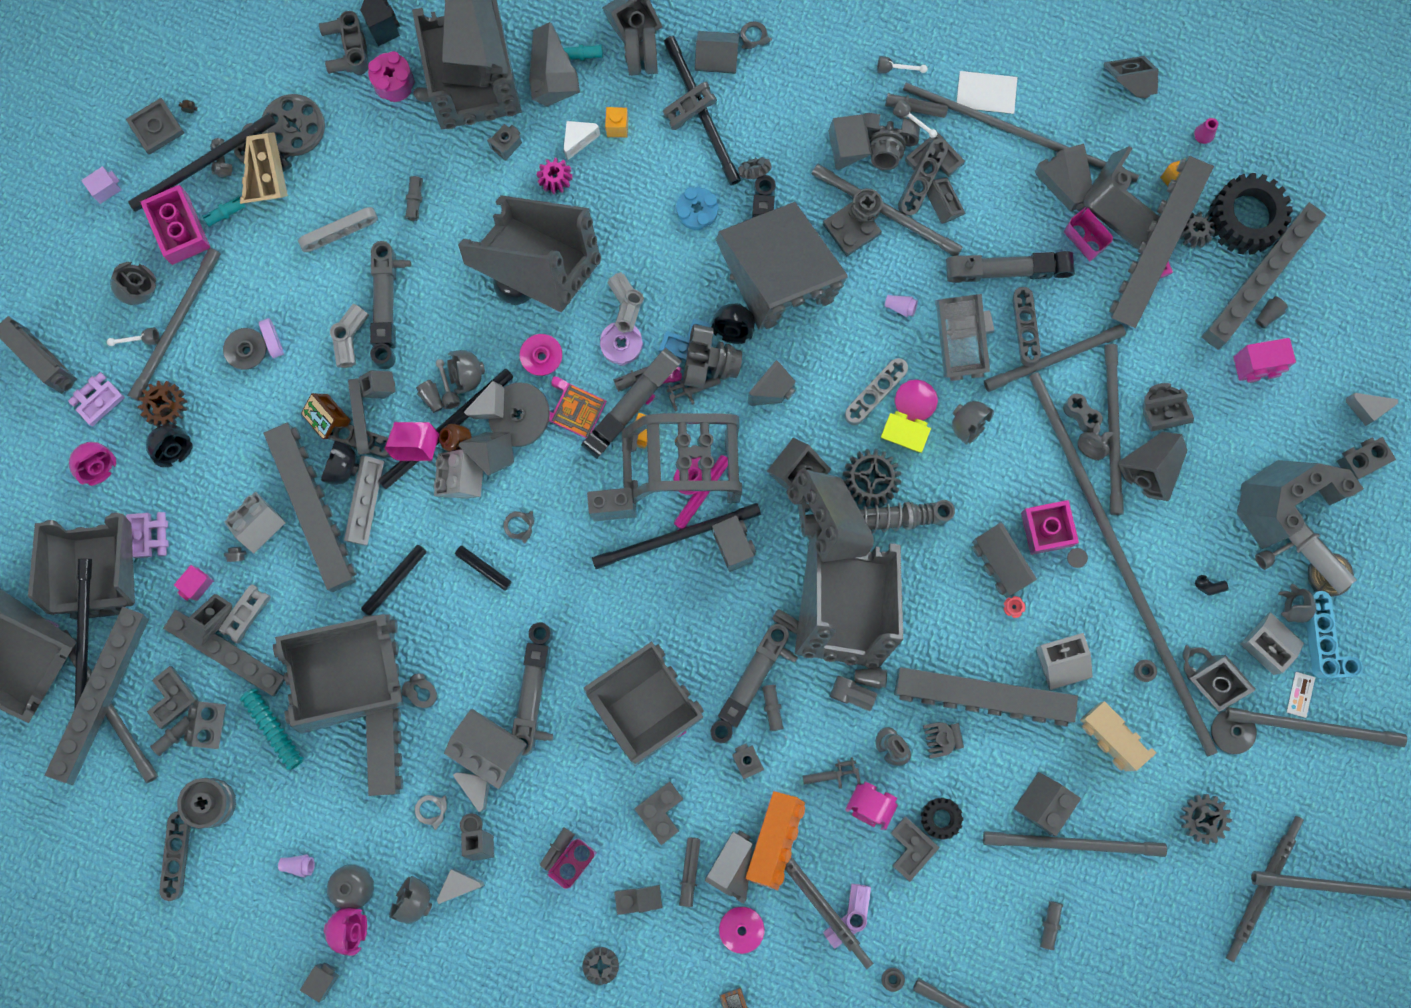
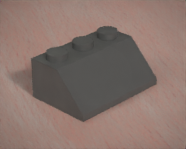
(1003, 560)
(485, 749)

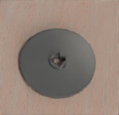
(533, 419)

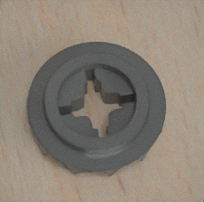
(754, 168)
(608, 957)

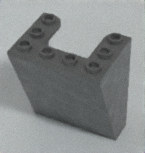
(458, 103)
(537, 249)
(780, 263)
(851, 607)
(29, 657)
(339, 673)

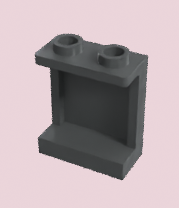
(611, 504)

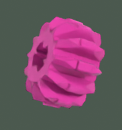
(561, 171)

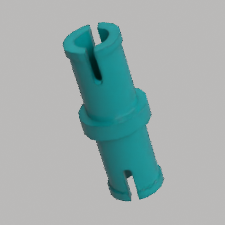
(584, 52)
(223, 211)

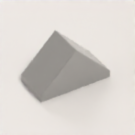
(488, 404)
(1370, 407)
(475, 789)
(458, 884)

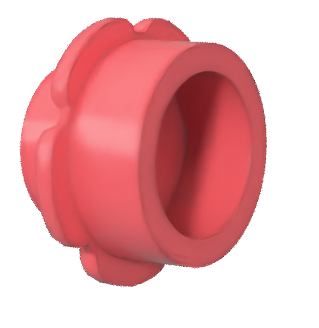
(1020, 606)

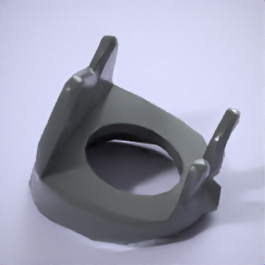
(1093, 444)
(1298, 613)

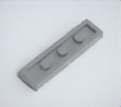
(364, 500)

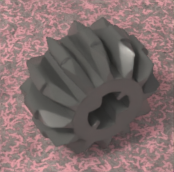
(1204, 231)

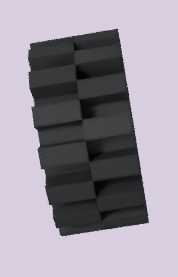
(955, 818)

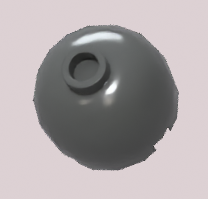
(132, 283)
(464, 370)
(970, 420)
(350, 887)
(411, 901)

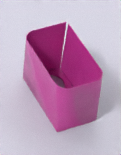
(1091, 226)
(412, 441)
(555, 870)

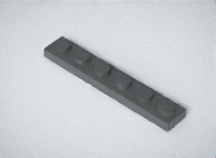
(230, 656)

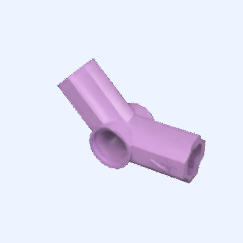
(858, 904)

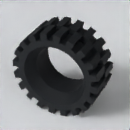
(1237, 234)

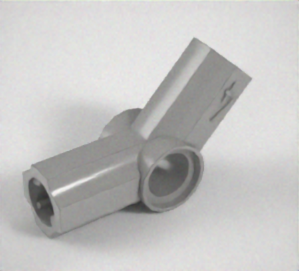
(629, 300)
(344, 346)

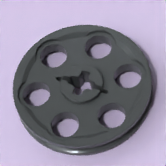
(302, 121)

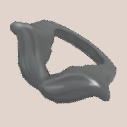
(747, 44)
(527, 517)
(1188, 652)

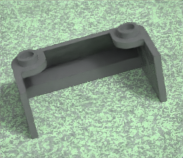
(1115, 205)

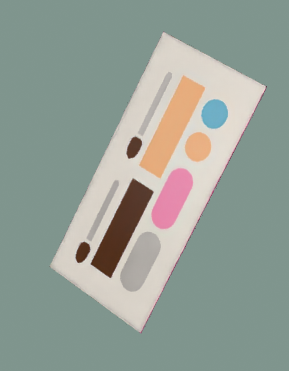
(1300, 694)

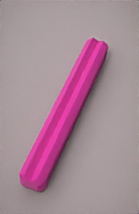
(697, 498)

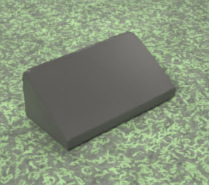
(944, 200)

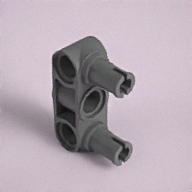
(353, 44)

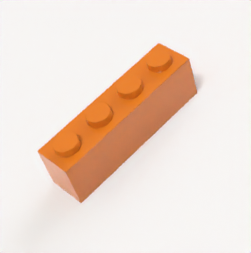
(776, 840)

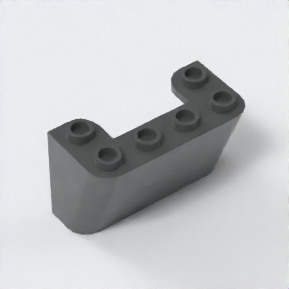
(842, 524)

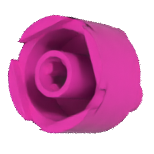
(391, 76)
(872, 806)

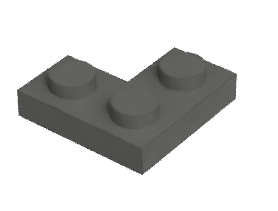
(950, 164)
(176, 701)
(654, 811)
(919, 848)

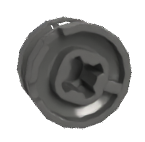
(866, 204)

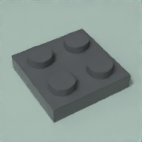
(155, 126)
(850, 232)

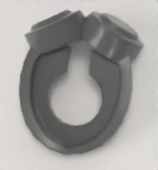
(408, 690)

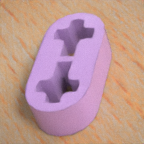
(271, 338)

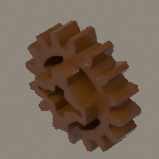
(159, 395)

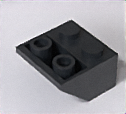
(380, 20)

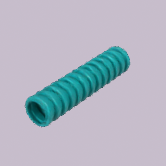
(271, 729)

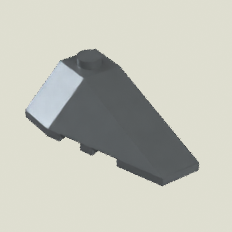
(551, 73)

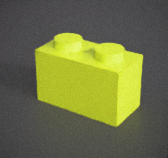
(906, 432)

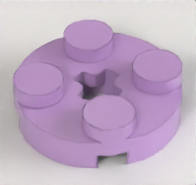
(623, 354)

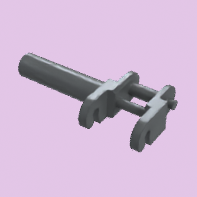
(690, 391)
(831, 775)

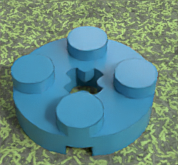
(691, 198)

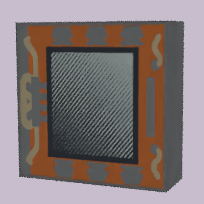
(733, 999)

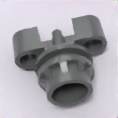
(890, 142)
(721, 361)

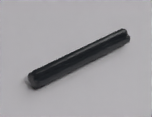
(393, 580)

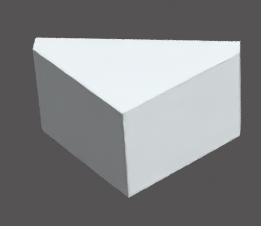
(578, 136)

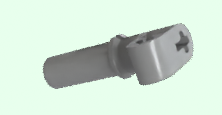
(1322, 558)

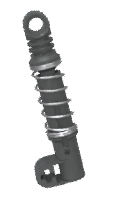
(887, 517)

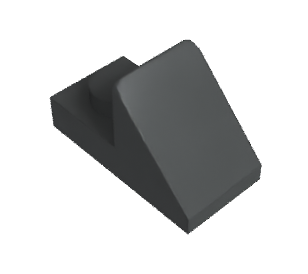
(638, 900)

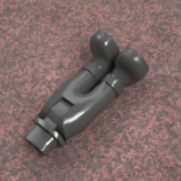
(897, 748)

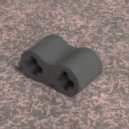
(1082, 412)

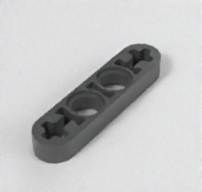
(925, 178)
(1026, 326)
(358, 416)
(351, 440)
(172, 855)

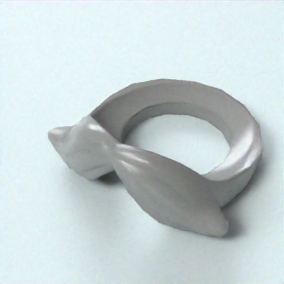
(435, 821)

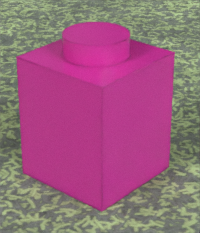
(193, 583)

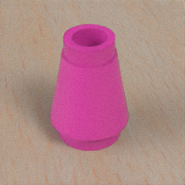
(1206, 131)

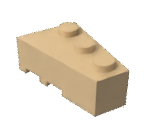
(263, 170)
(1116, 738)

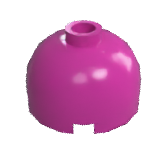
(91, 463)
(345, 931)

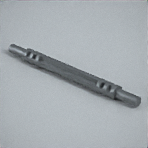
(1263, 892)
(827, 912)

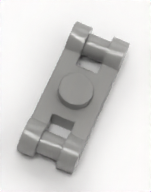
(244, 613)

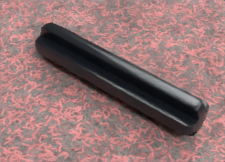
(483, 568)

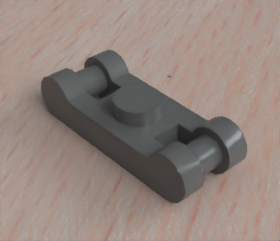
(689, 105)

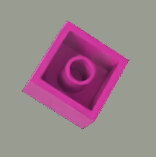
(1264, 360)
(1049, 527)

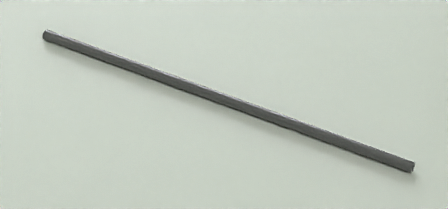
(1123, 565)

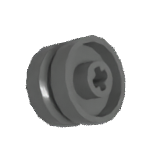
(640, 51)
(193, 807)

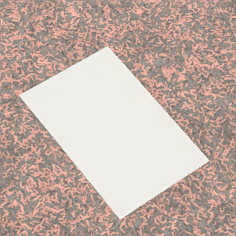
(987, 92)

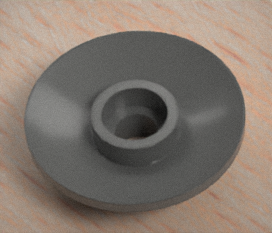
(238, 342)
(1225, 738)

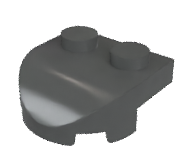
(1166, 407)

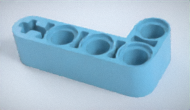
(1328, 636)

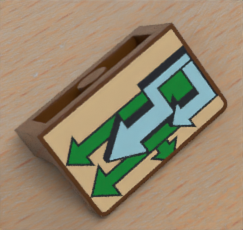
(324, 414)

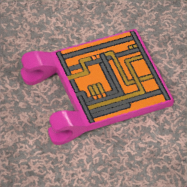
(576, 409)

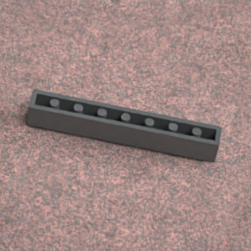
(1161, 241)
(1263, 276)
(310, 507)
(986, 695)
(97, 696)
(383, 741)

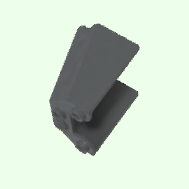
(471, 44)
(1272, 494)
(55, 567)
(643, 703)

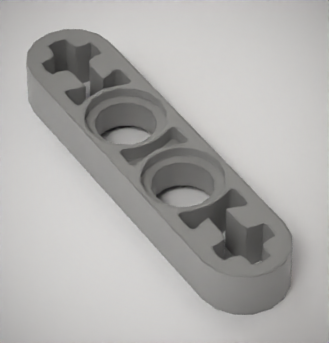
(337, 229)
(877, 392)

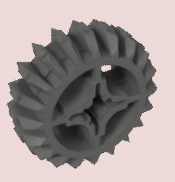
(881, 478)

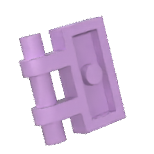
(98, 403)
(142, 537)

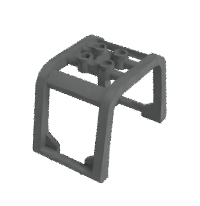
(685, 454)

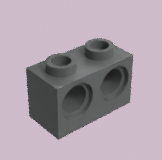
(1366, 460)
(211, 726)

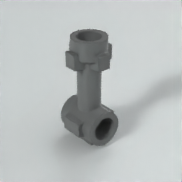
(220, 167)

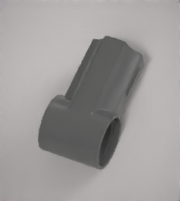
(848, 692)

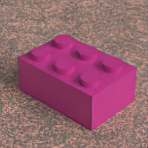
(175, 224)

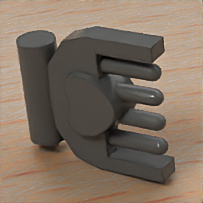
(946, 738)

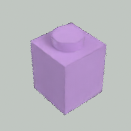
(102, 184)

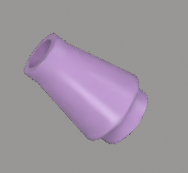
(902, 304)
(297, 865)

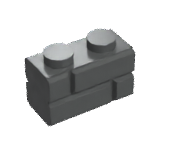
(207, 619)

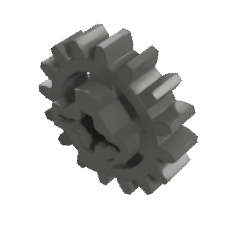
(1209, 827)

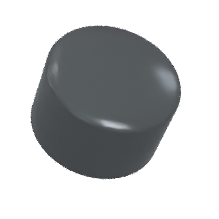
(1077, 557)

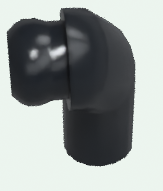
(1210, 588)

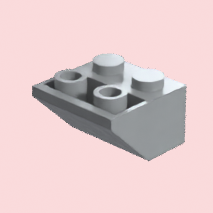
(457, 476)
(254, 522)
(1273, 644)
(1065, 661)

